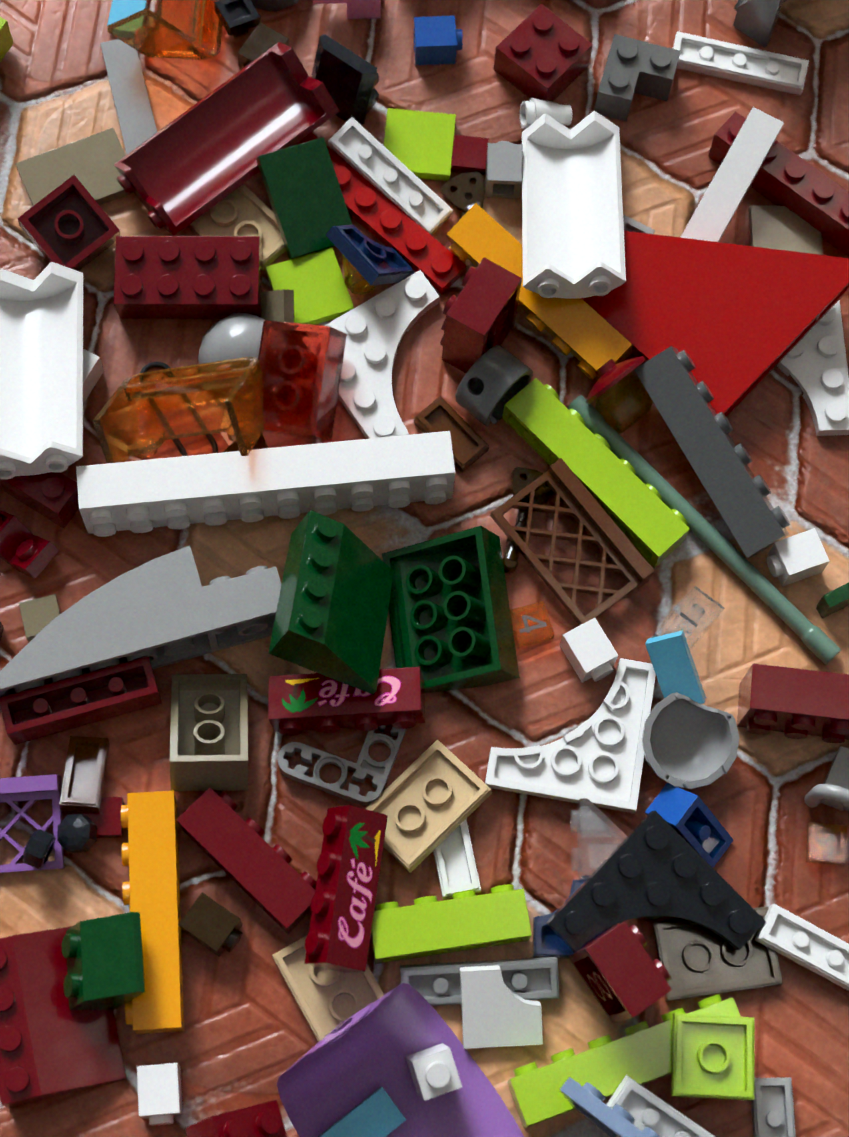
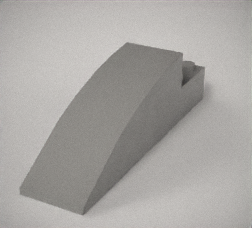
(150, 613)

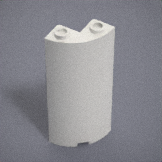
(572, 208)
(41, 371)

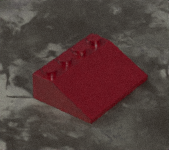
(42, 1042)

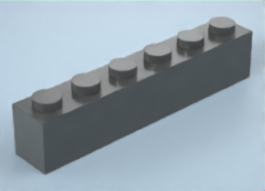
(711, 451)

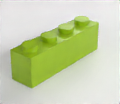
(449, 925)

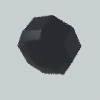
(77, 833)
(38, 848)

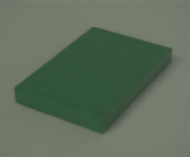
(304, 195)

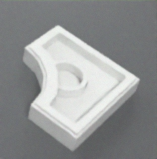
(495, 1014)

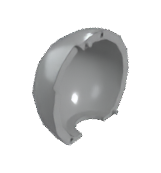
(232, 338)
(689, 741)

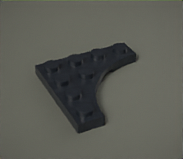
(655, 876)

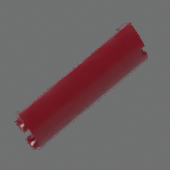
(217, 140)

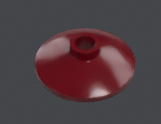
(610, 375)

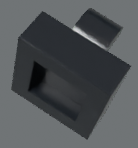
(237, 16)

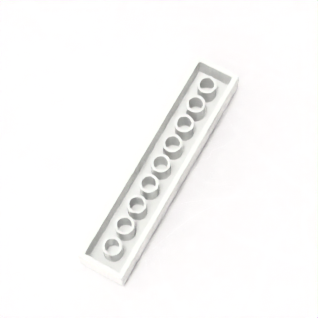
(266, 483)

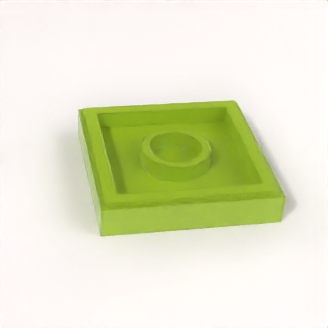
(421, 141)
(317, 286)
(712, 1056)

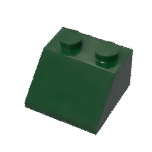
(104, 962)

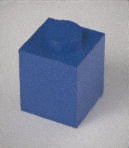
(436, 40)

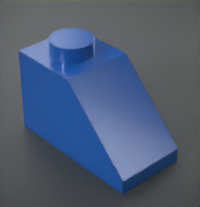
(692, 821)

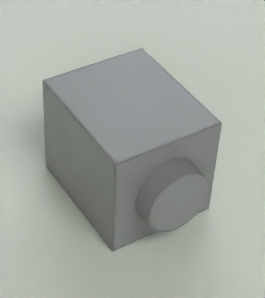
(503, 170)

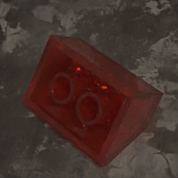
(300, 378)

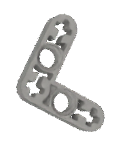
(363, 768)

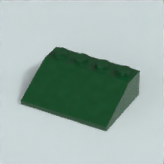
(332, 604)
(452, 611)

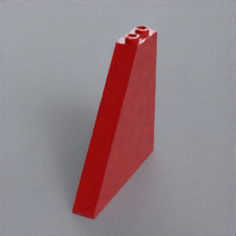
(722, 304)

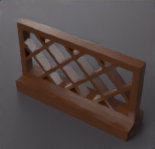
(597, 525)

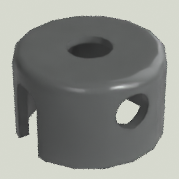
(496, 381)

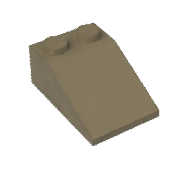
(209, 732)

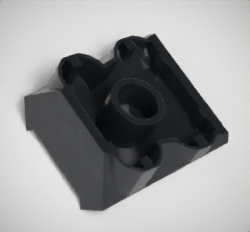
(347, 79)

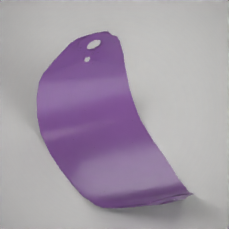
(371, 1054)

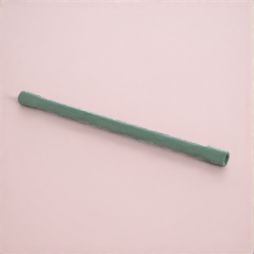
(810, 634)

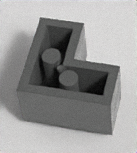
(631, 69)

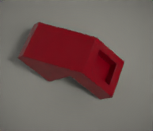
(23, 549)

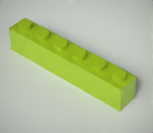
(612, 481)
(640, 1055)

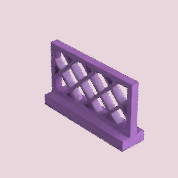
(32, 789)

